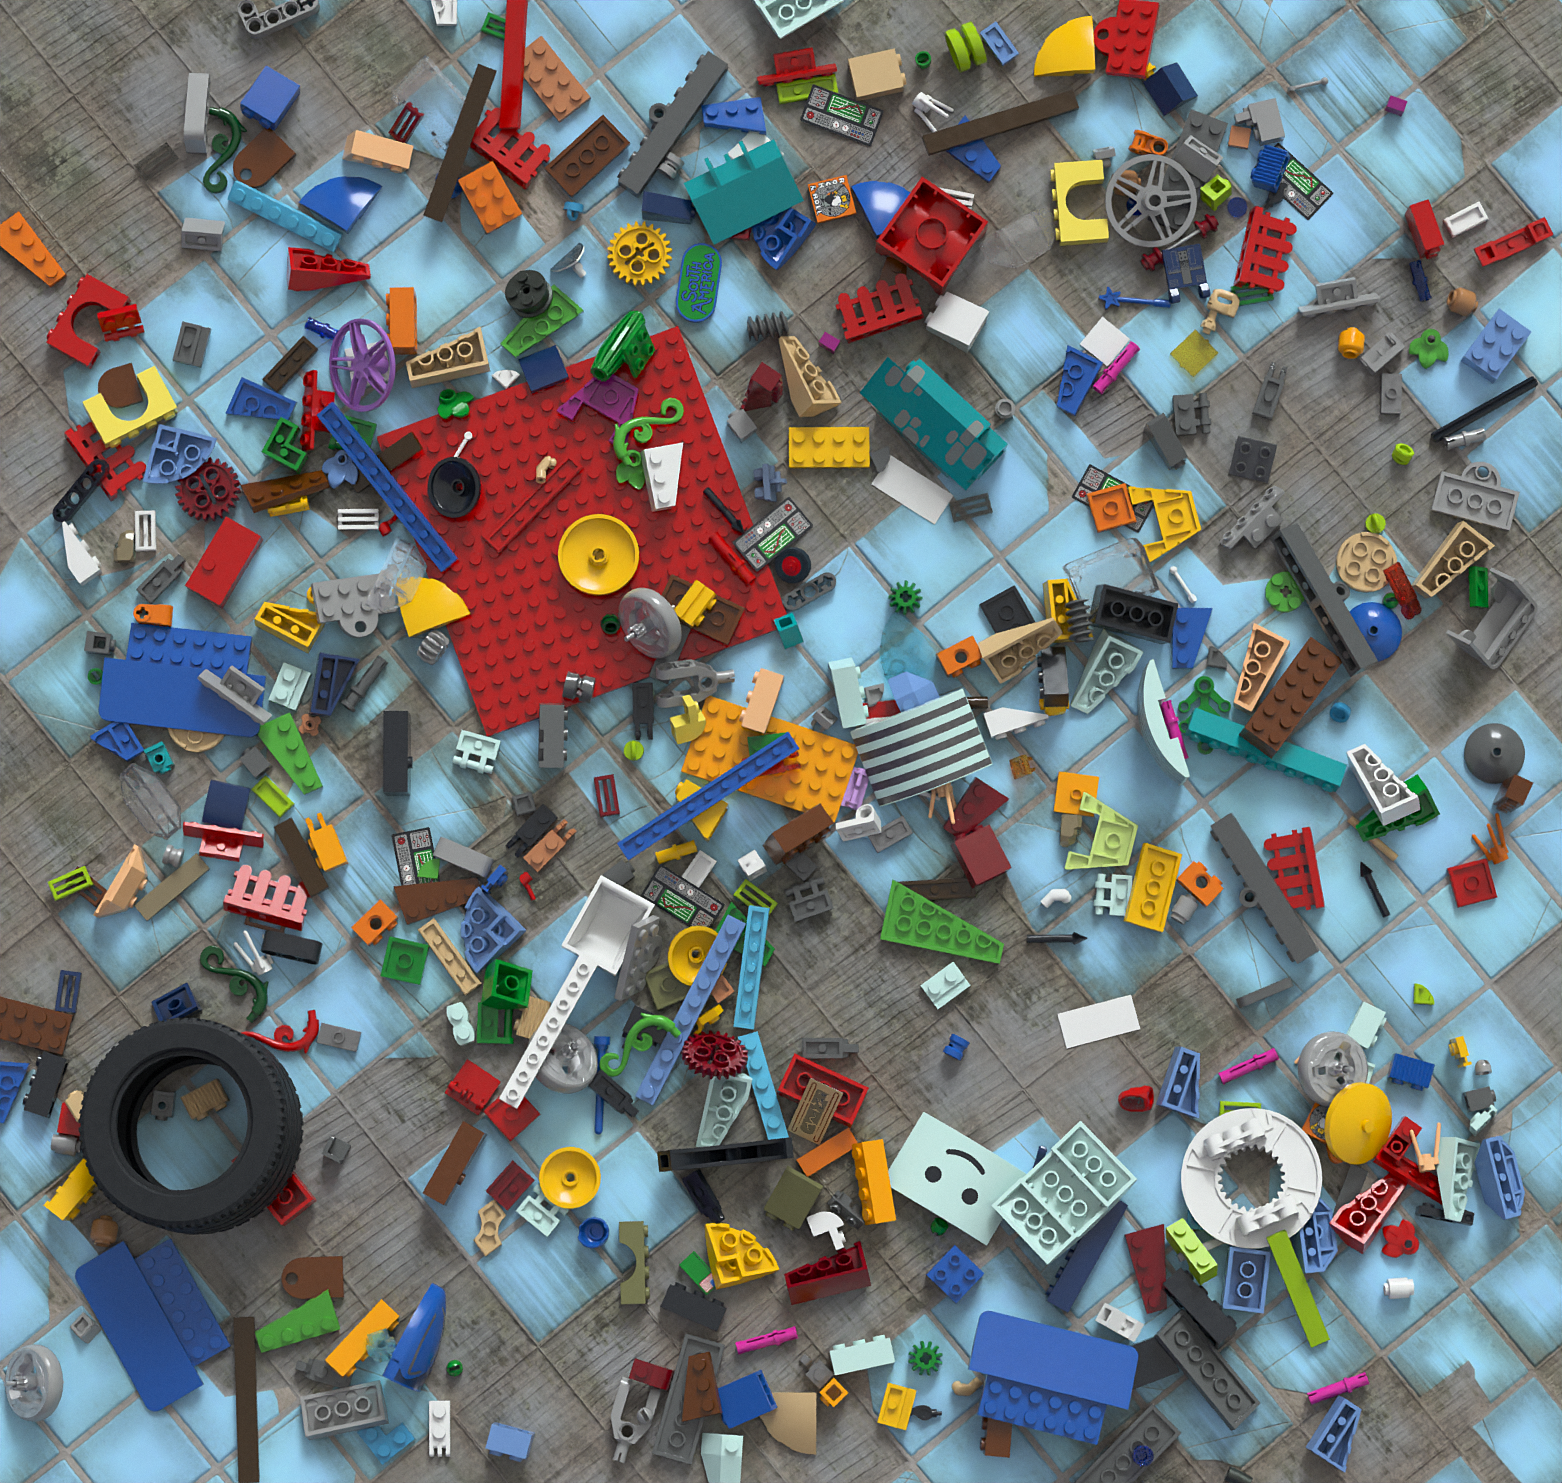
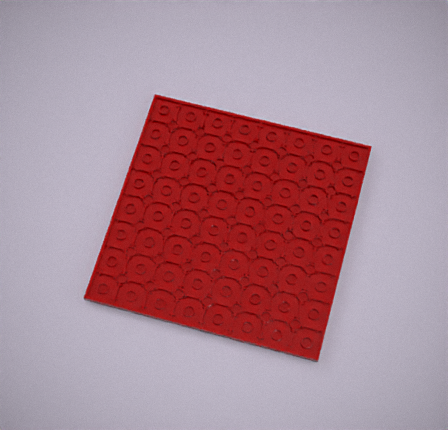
(524, 614)

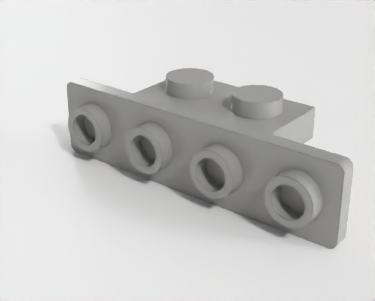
(1336, 296)
(1257, 522)
(239, 691)

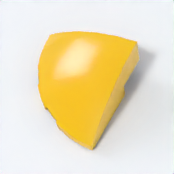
(1068, 50)
(432, 608)
(736, 1256)

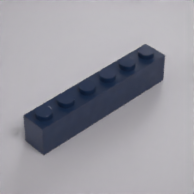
(1083, 1259)

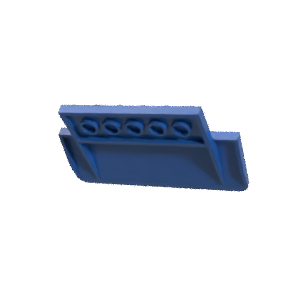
(161, 684)
(153, 1319)
(1049, 1376)

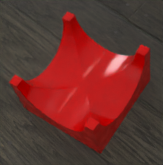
(931, 234)

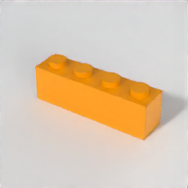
(873, 1182)
(353, 1348)

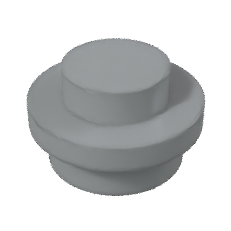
(1005, 408)

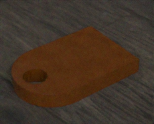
(262, 157)
(315, 1277)

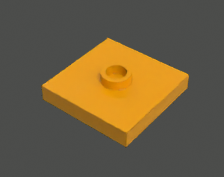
(1070, 792)

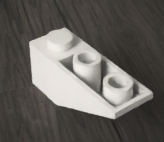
(78, 559)
(1007, 720)

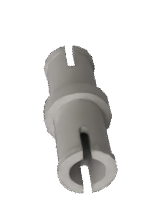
(1464, 438)

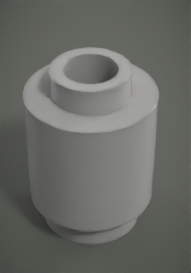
(1184, 908)
(66, 1144)

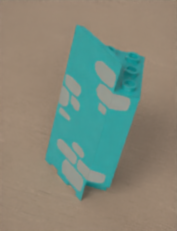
(934, 420)

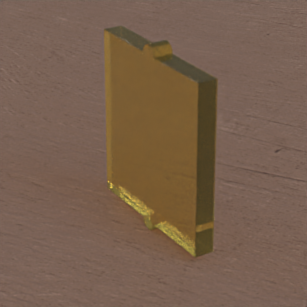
(1194, 353)

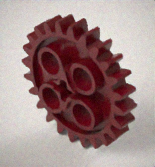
(225, 481)
(703, 1048)

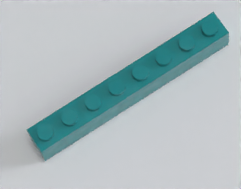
(1289, 759)

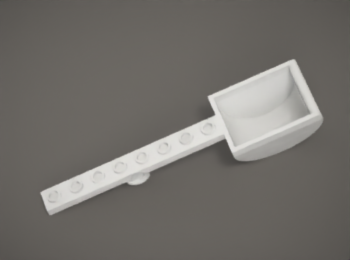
(599, 941)

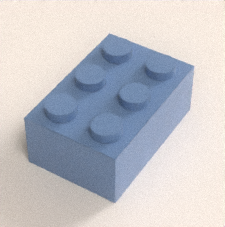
(1496, 346)
(1245, 1279)
(509, 1441)

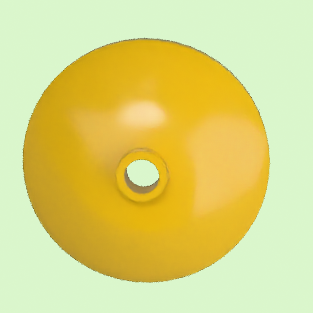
(680, 951)
(555, 1172)

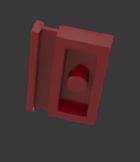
(510, 1185)

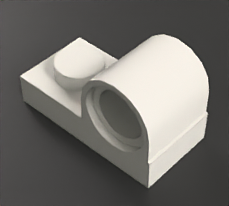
(865, 824)
(752, 865)

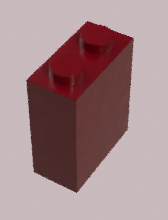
(980, 855)

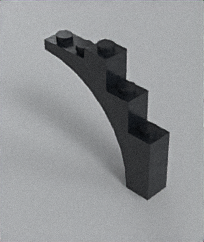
(725, 1155)

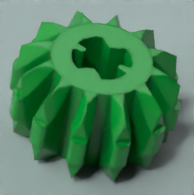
(910, 593)
(919, 1354)

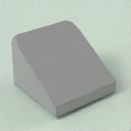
(85, 1328)

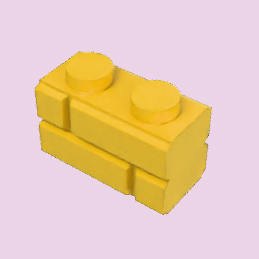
(694, 604)

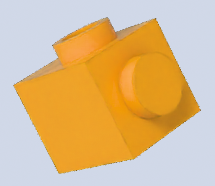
(832, 1393)

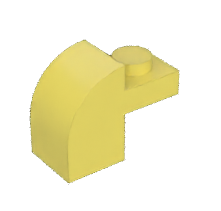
(688, 725)

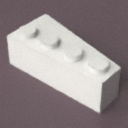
(1383, 789)

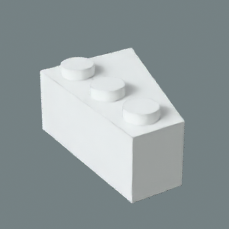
(661, 474)

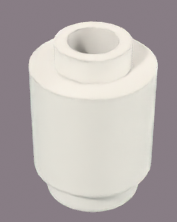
(1398, 1288)

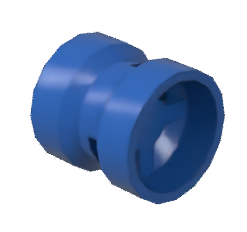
(956, 1047)

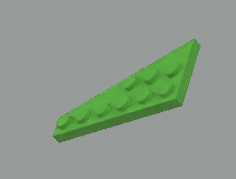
(924, 924)

